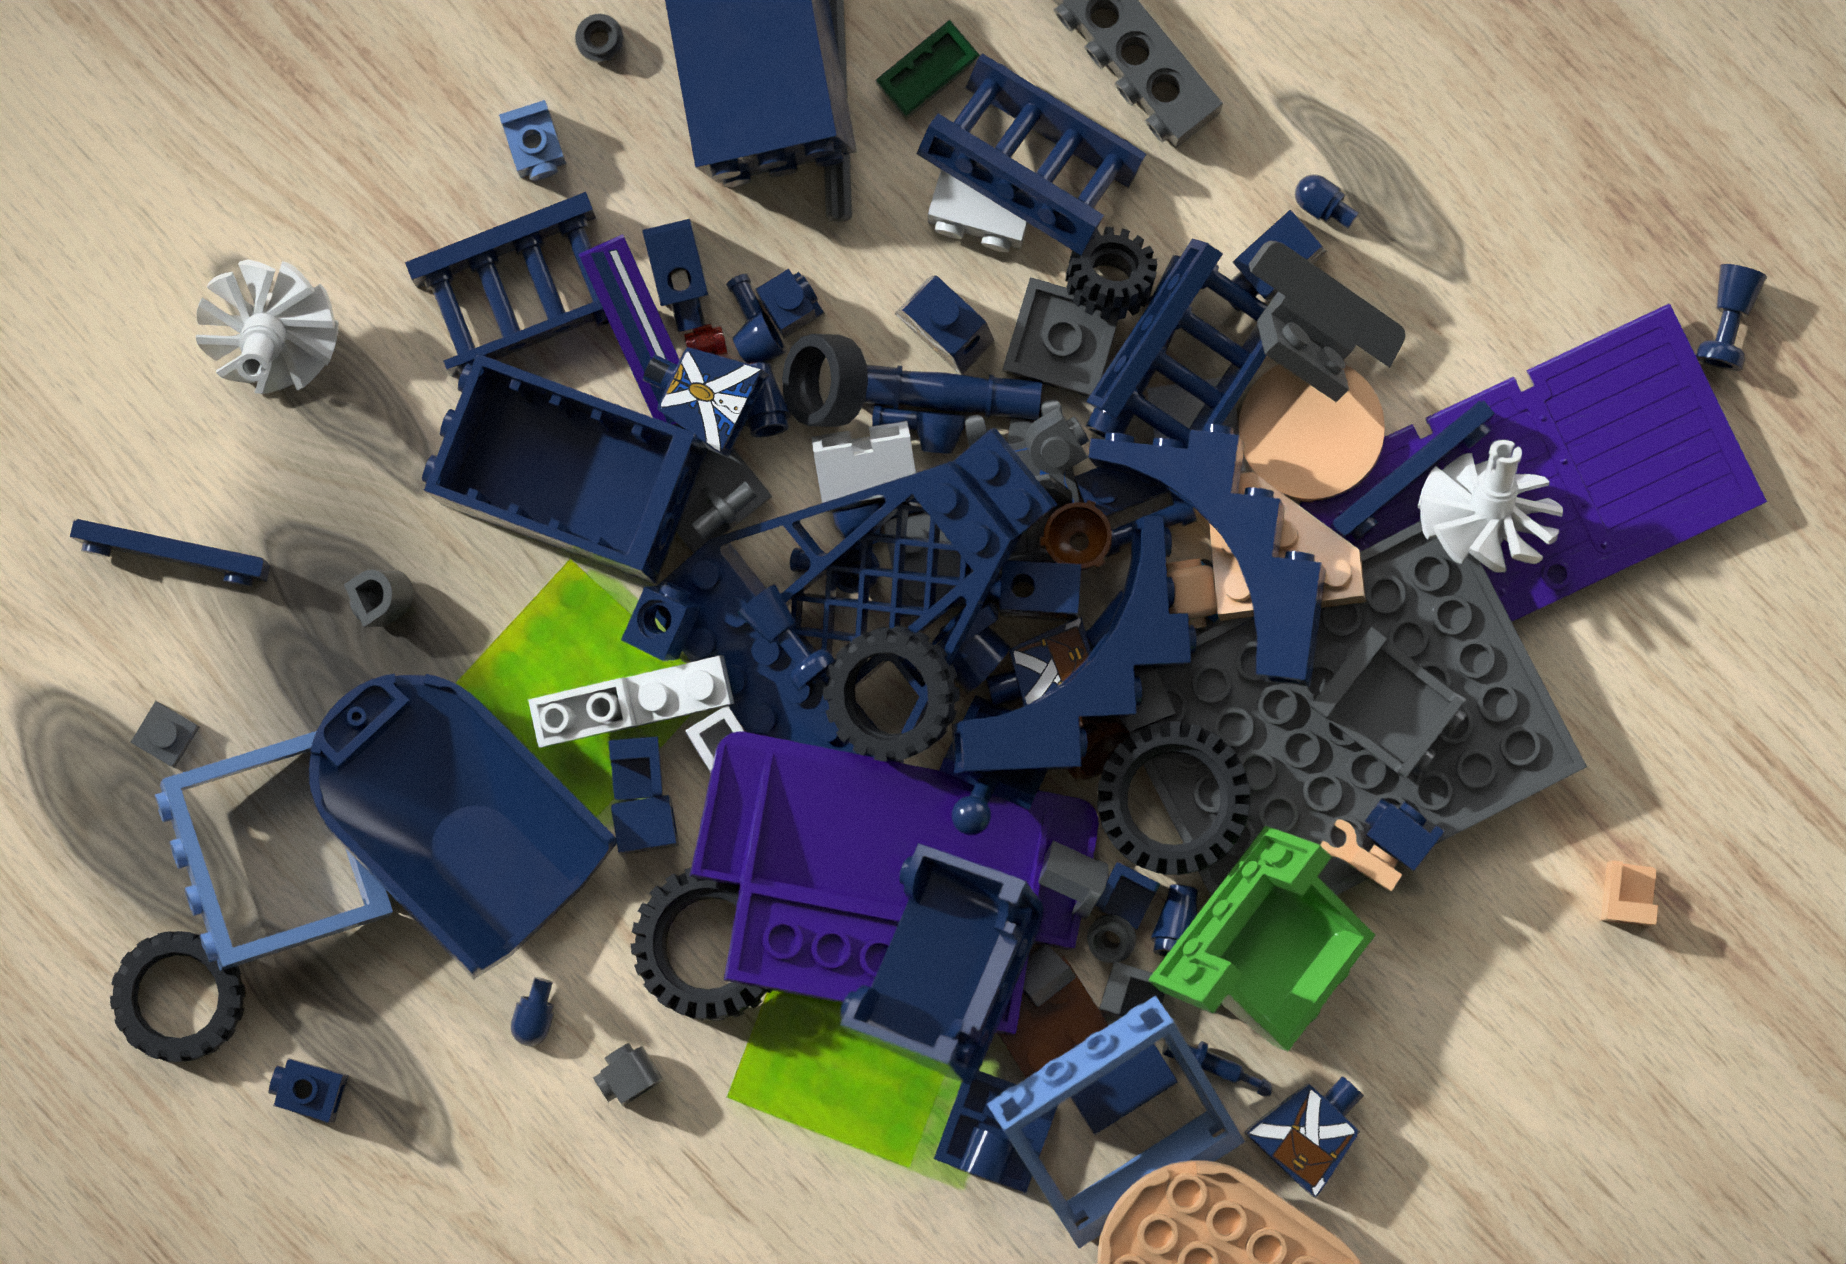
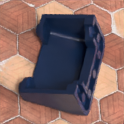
(947, 964)

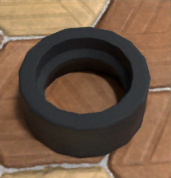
(847, 386)

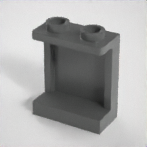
(1389, 705)

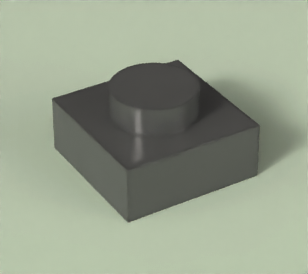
(165, 734)

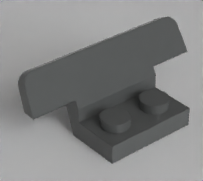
(1318, 321)

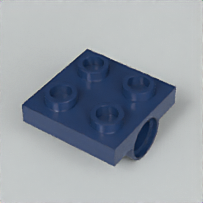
(978, 1142)

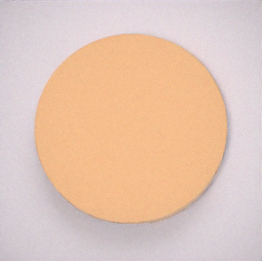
(1307, 440)

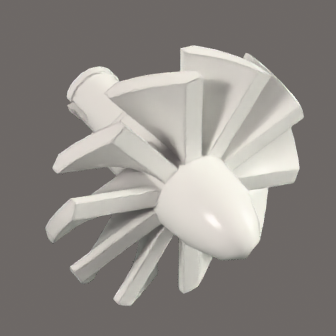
(281, 336)
(1479, 507)

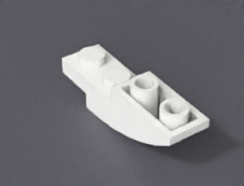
(631, 701)

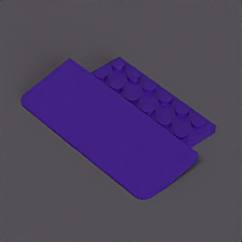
(822, 852)

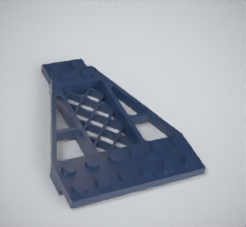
(978, 503)

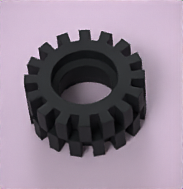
(1108, 294)

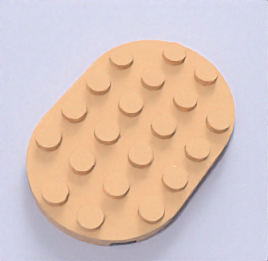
(1212, 1217)

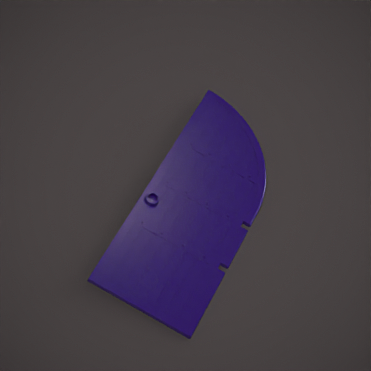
(1627, 451)

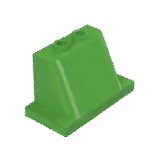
(1267, 941)

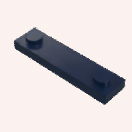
(1467, 429)
(102, 538)

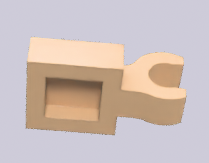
(1374, 864)

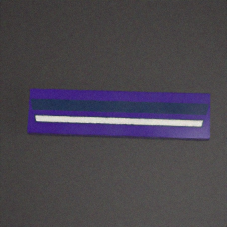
(630, 313)

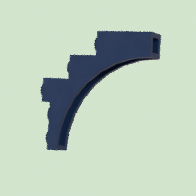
(1207, 477)
(1103, 686)

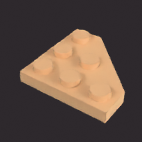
(1299, 533)

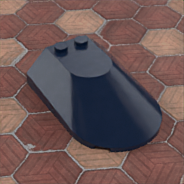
(452, 814)

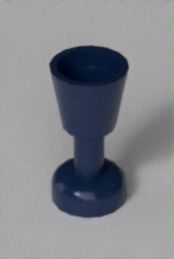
(1735, 299)
(774, 622)

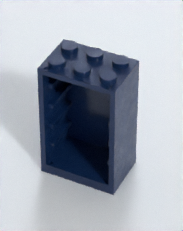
(760, 86)
(564, 468)

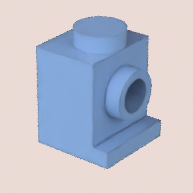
(526, 121)

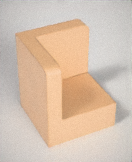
(1629, 894)

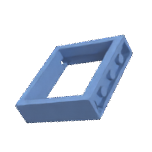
(202, 894)
(1083, 1066)

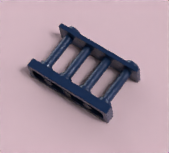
(1011, 184)
(481, 255)
(1146, 350)

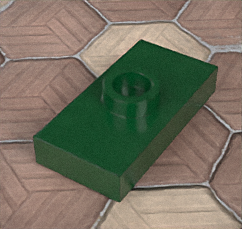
(927, 69)

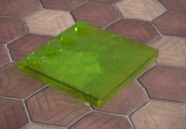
(558, 644)
(833, 1081)

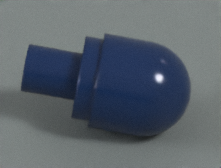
(1324, 200)
(533, 1014)

